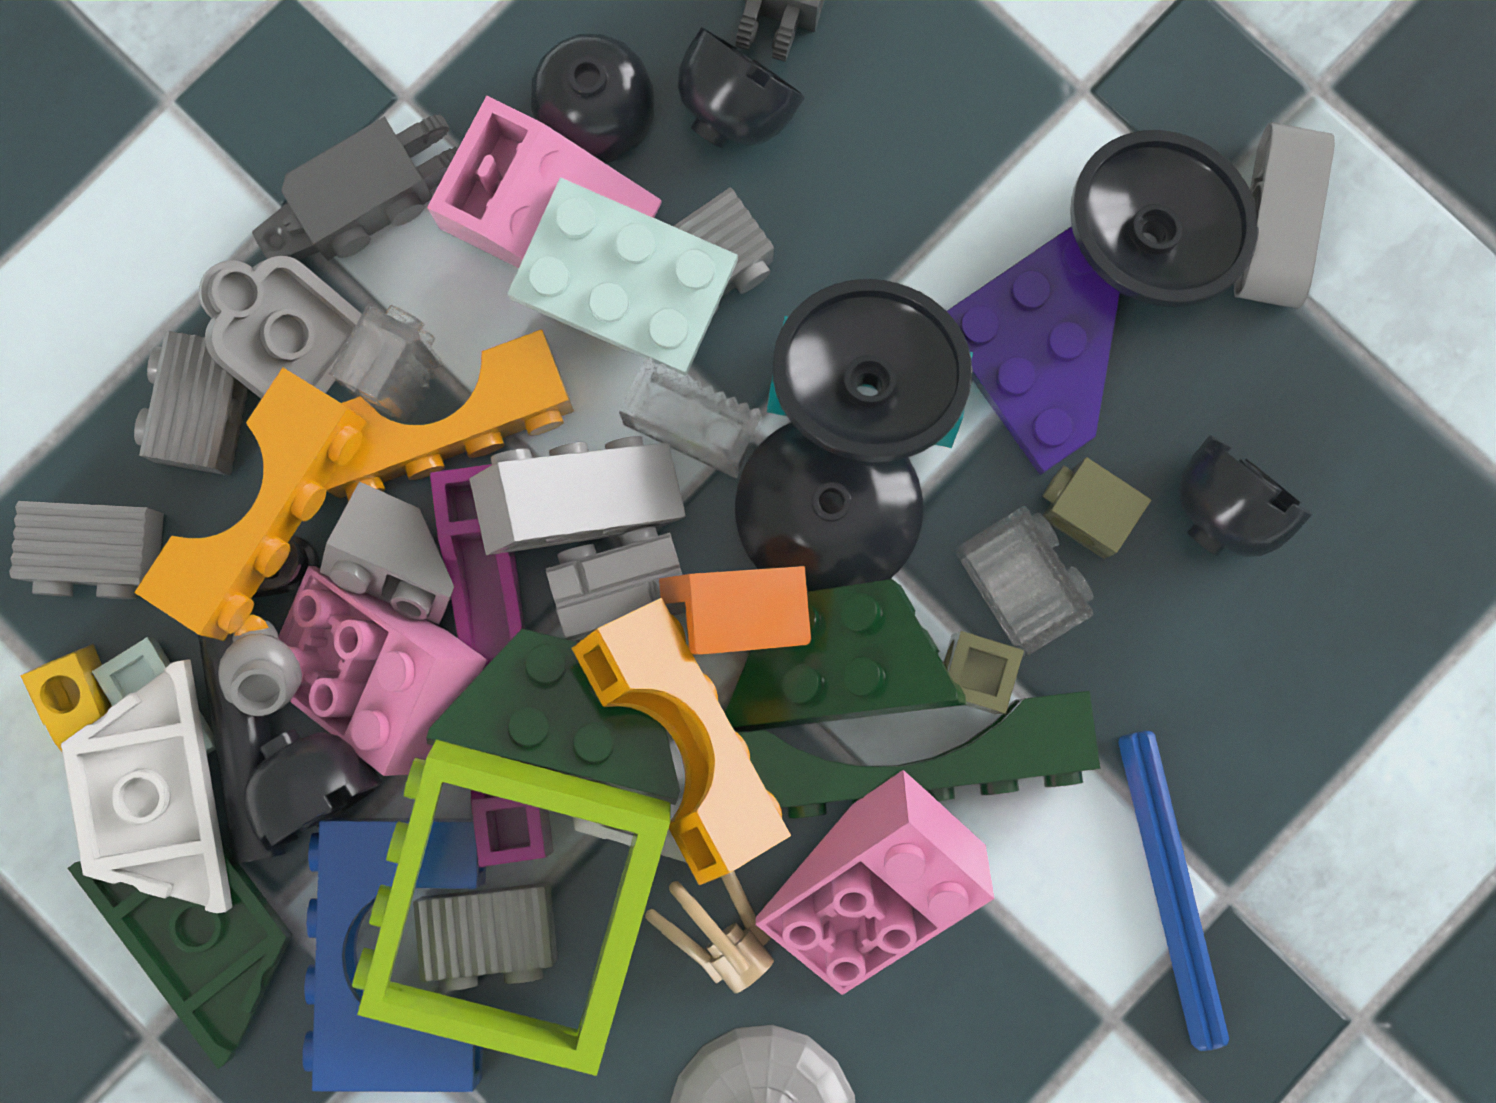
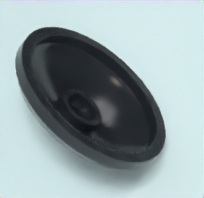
(1180, 196)
(877, 338)
(787, 528)

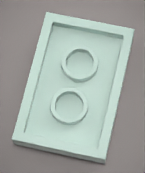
(622, 276)

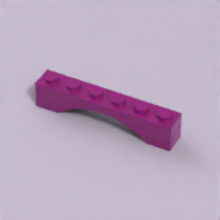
(486, 619)

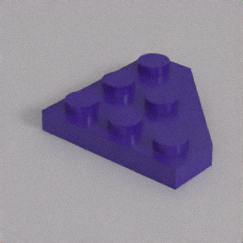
(1043, 348)

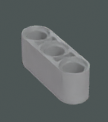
(1290, 201)

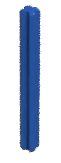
(1173, 891)

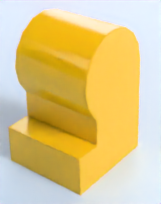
(67, 693)

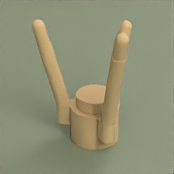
(735, 953)

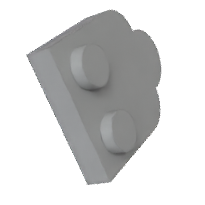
(274, 320)

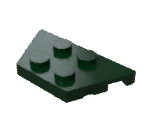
(860, 663)
(544, 713)
(199, 960)

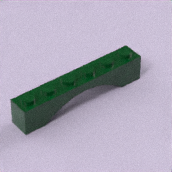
(1033, 739)

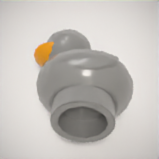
(258, 669)

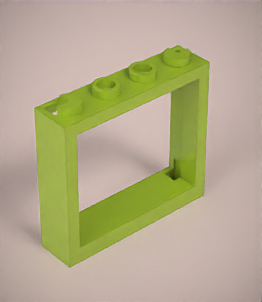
(484, 1025)

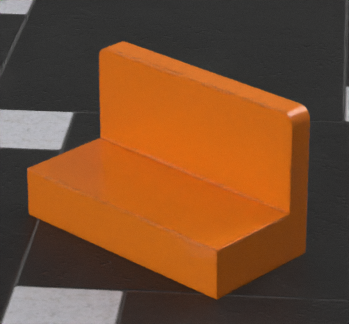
(742, 608)

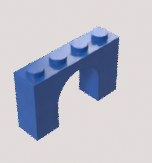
(353, 1050)

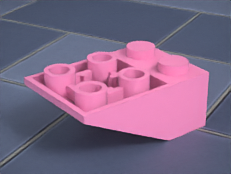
(507, 177)
(373, 671)
(879, 885)

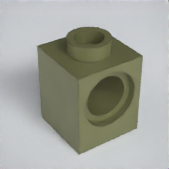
(1093, 506)
(983, 670)

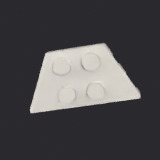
(148, 795)

